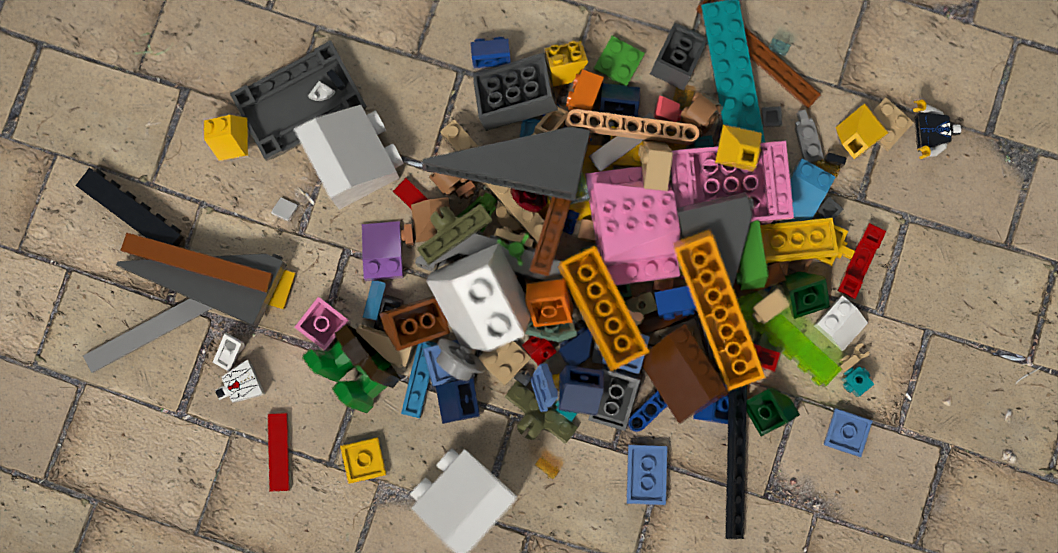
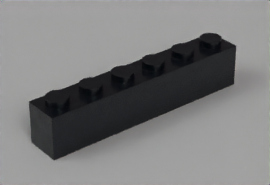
(127, 209)

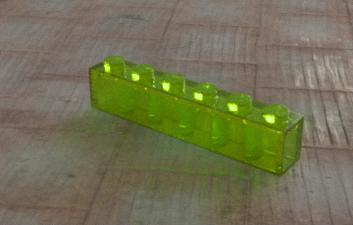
(793, 343)

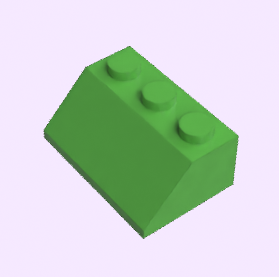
(752, 265)

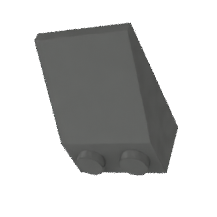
(678, 56)
(617, 398)

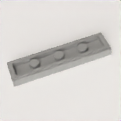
(617, 148)

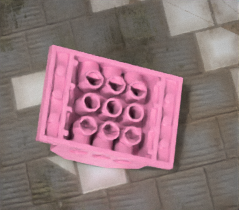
(700, 179)
(633, 226)

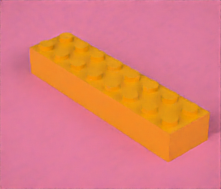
(718, 309)

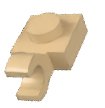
(848, 361)

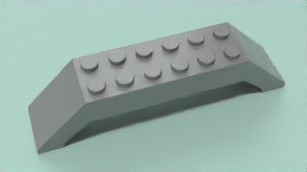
(479, 242)

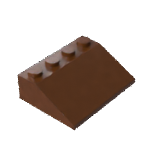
(683, 374)

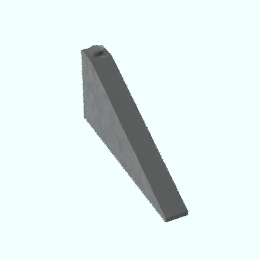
(535, 163)
(729, 224)
(223, 296)

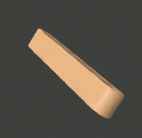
(641, 124)

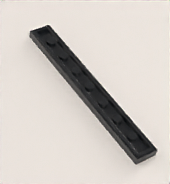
(736, 463)

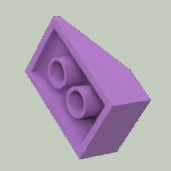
(382, 251)

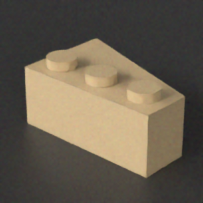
(656, 164)

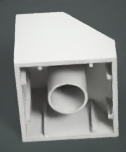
(349, 154)
(481, 299)
(461, 501)

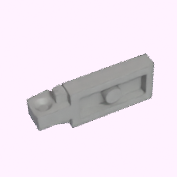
(808, 138)

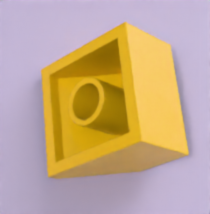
(227, 136)

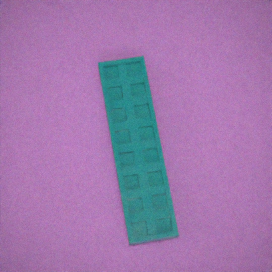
(732, 65)

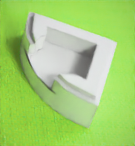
(321, 92)

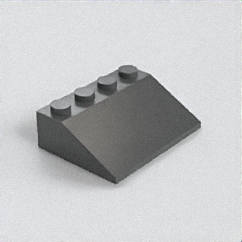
(514, 92)

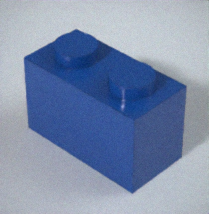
(675, 302)

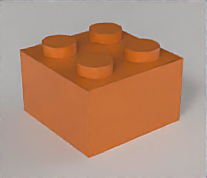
(586, 91)
(549, 303)

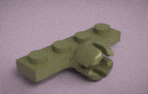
(452, 231)
(536, 420)

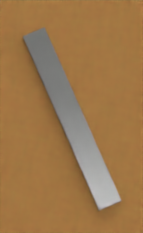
(144, 334)

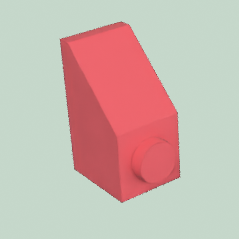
(667, 110)

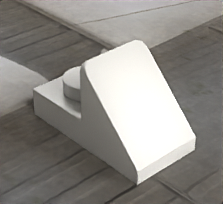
(228, 351)

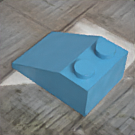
(808, 189)

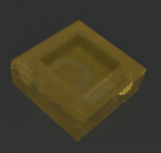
(683, 97)

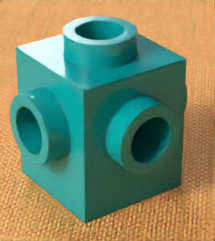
(864, 382)

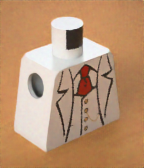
(240, 383)

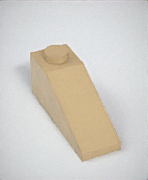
(769, 307)
(383, 345)

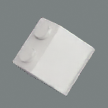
(841, 323)

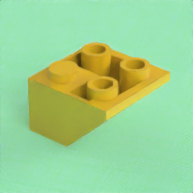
(565, 61)
(860, 131)
(738, 148)

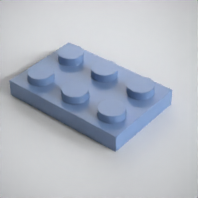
(646, 474)

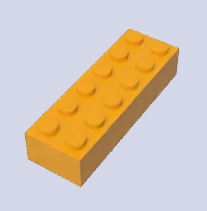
(603, 308)

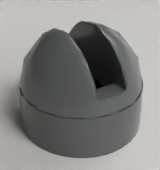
(524, 380)

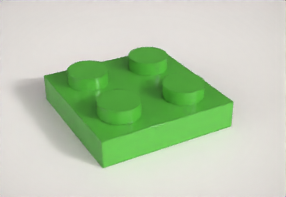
(619, 61)

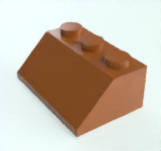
(414, 323)

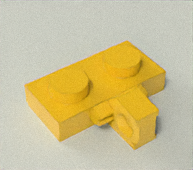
(842, 249)

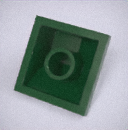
(805, 293)
(770, 410)

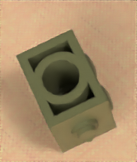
(644, 297)

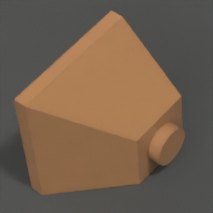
(421, 217)

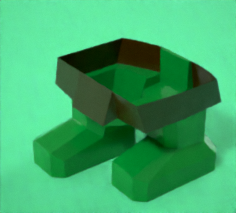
(352, 352)

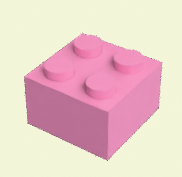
(321, 323)

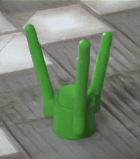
(488, 203)
(515, 248)

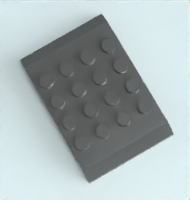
(282, 101)

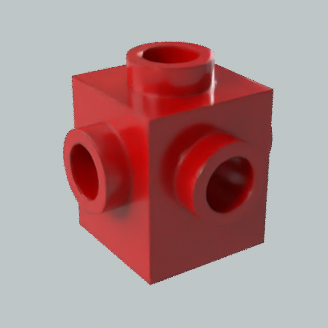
(539, 349)

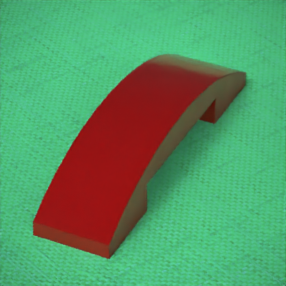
(861, 260)

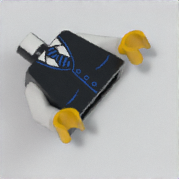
(932, 130)

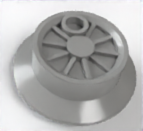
(458, 360)

